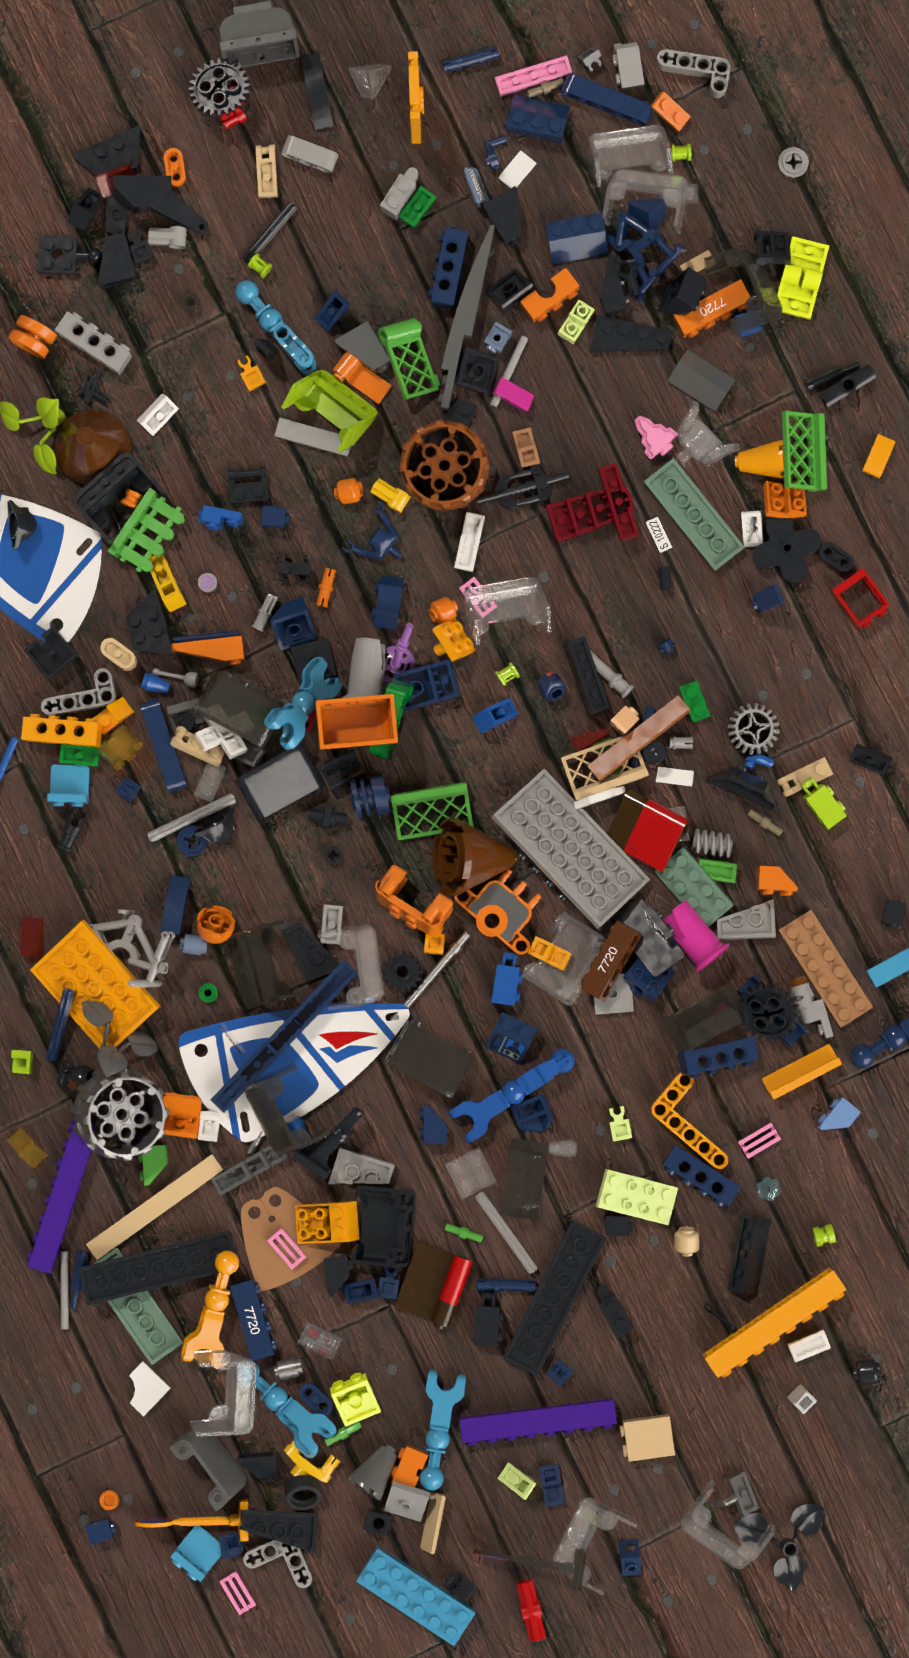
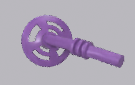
(397, 659)

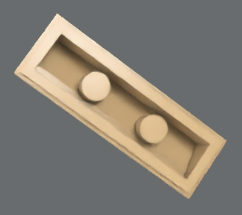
(433, 1522)

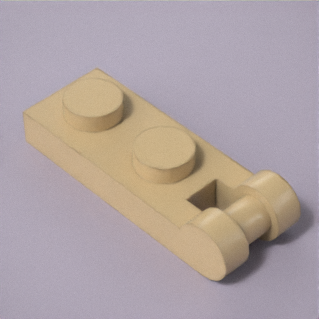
(266, 172)
(193, 748)
(817, 770)

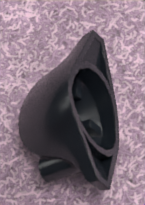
(21, 523)
(218, 829)

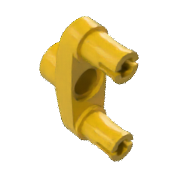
(304, 1467)

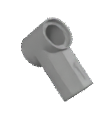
(173, 237)

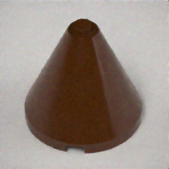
(90, 444)
(467, 857)

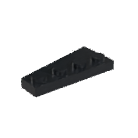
(627, 336)
(290, 1528)

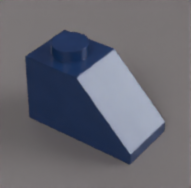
(767, 599)

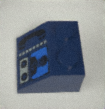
(511, 1037)

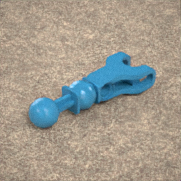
(272, 321)
(295, 1416)
(437, 1437)

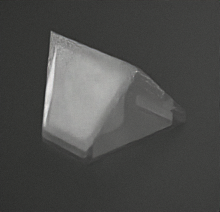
(369, 78)

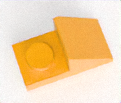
(114, 714)

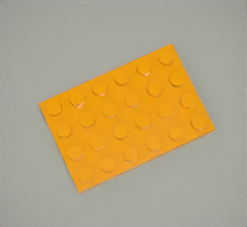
(97, 974)

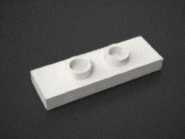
(469, 541)

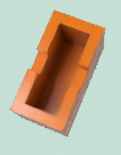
(410, 1462)

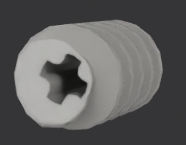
(712, 843)

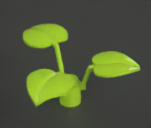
(51, 417)

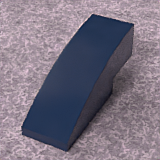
(175, 904)

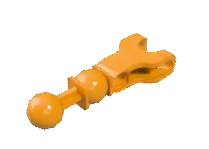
(212, 1315)

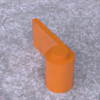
(361, 378)

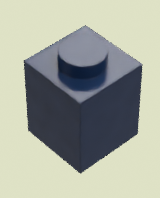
(274, 517)
(100, 1530)

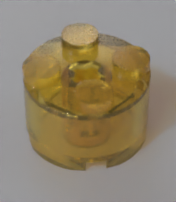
(120, 747)

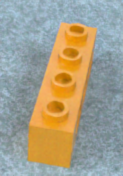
(32, 733)

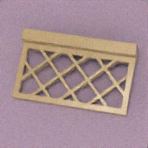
(608, 783)

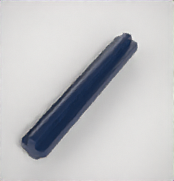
(60, 1024)

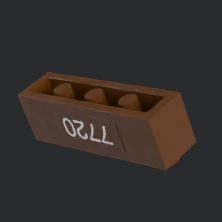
(610, 960)

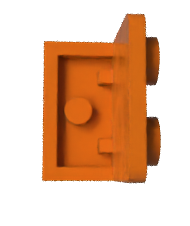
(183, 1115)

